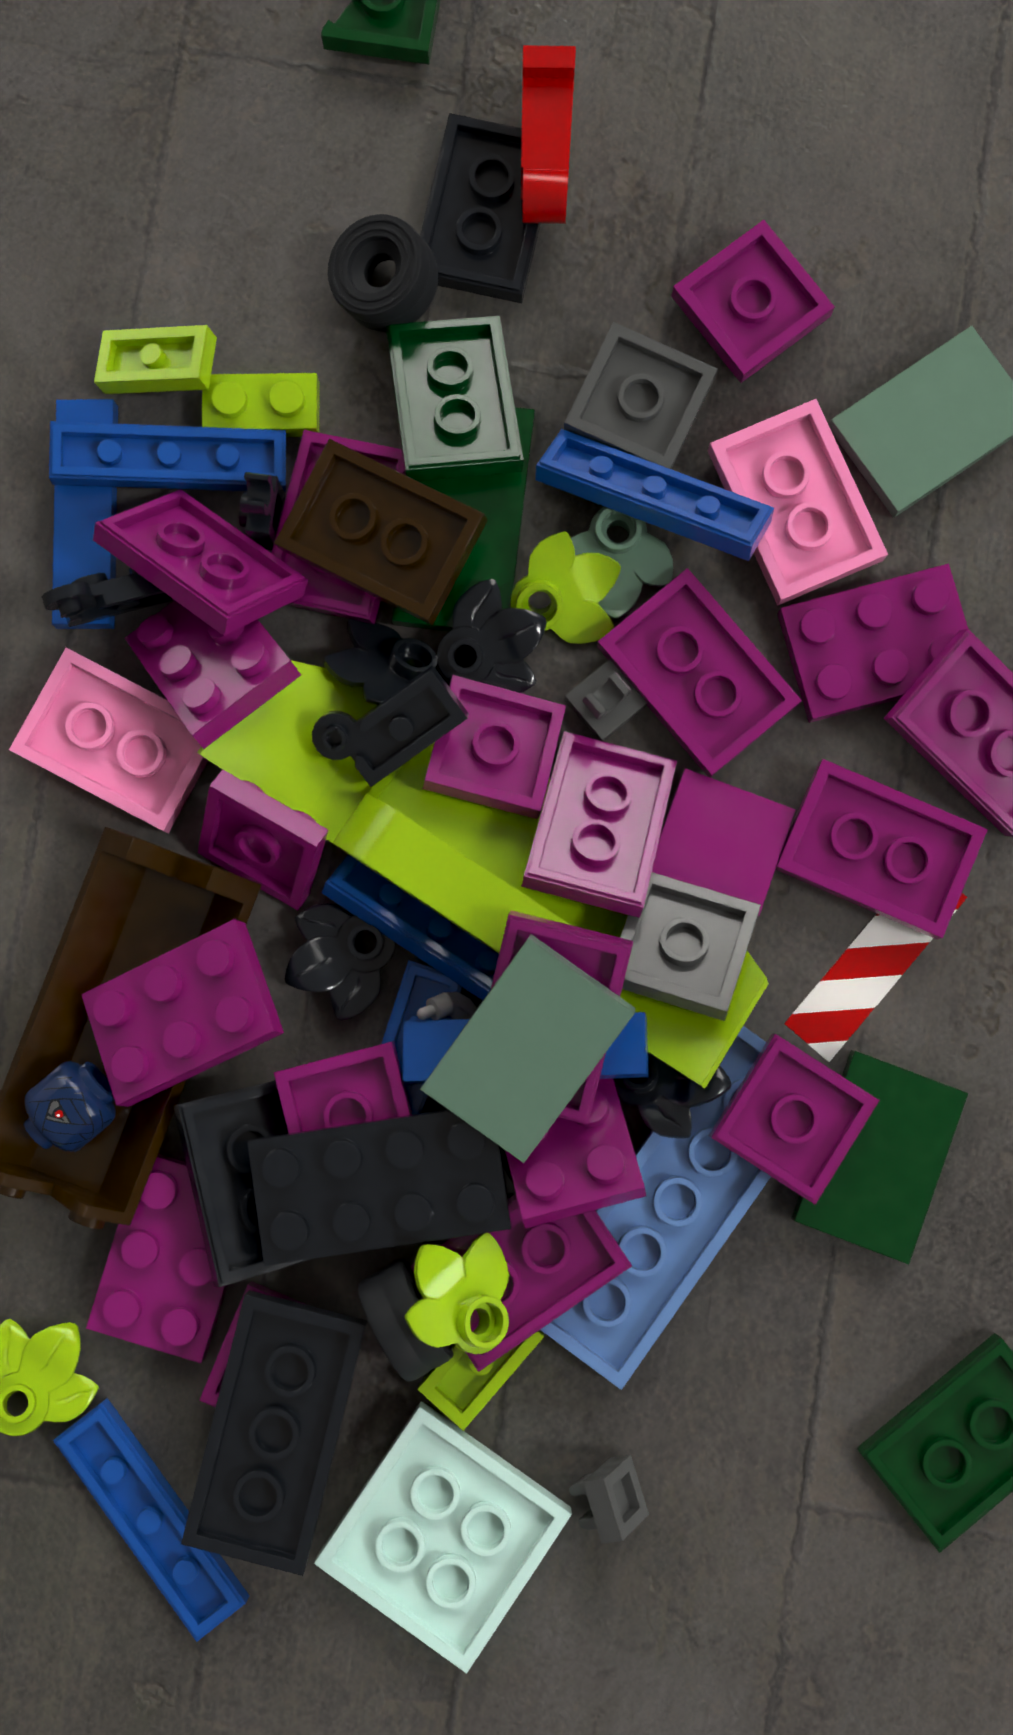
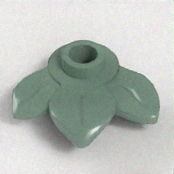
(640, 555)

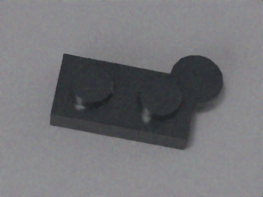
(99, 598)
(392, 729)

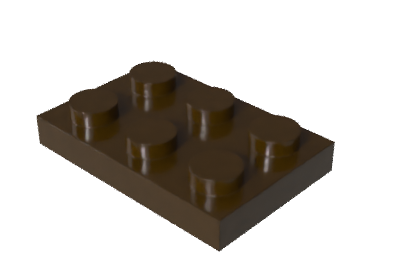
(381, 531)

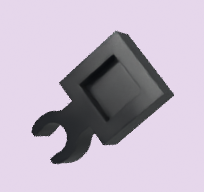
(261, 508)

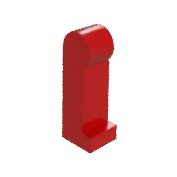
(546, 131)

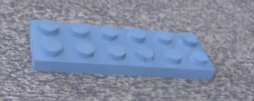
(670, 1235)

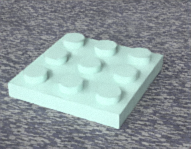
(443, 1536)

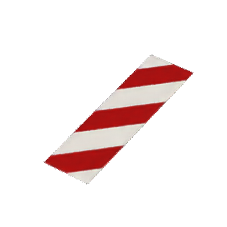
(857, 984)

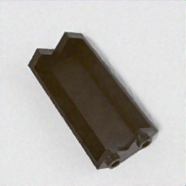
(128, 911)

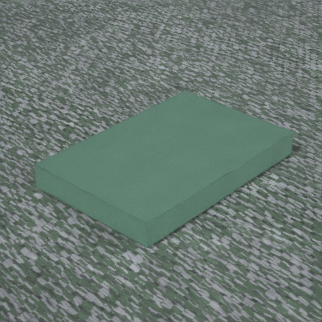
(929, 421)
(528, 1048)

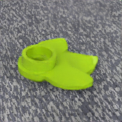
(573, 586)
(454, 1289)
(44, 1373)

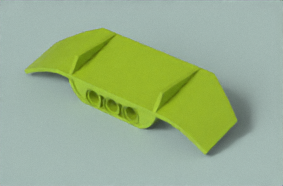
(444, 849)

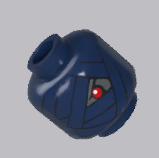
(69, 1106)

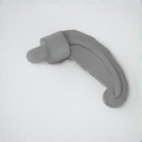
(447, 1004)

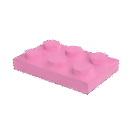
(818, 516)
(112, 740)

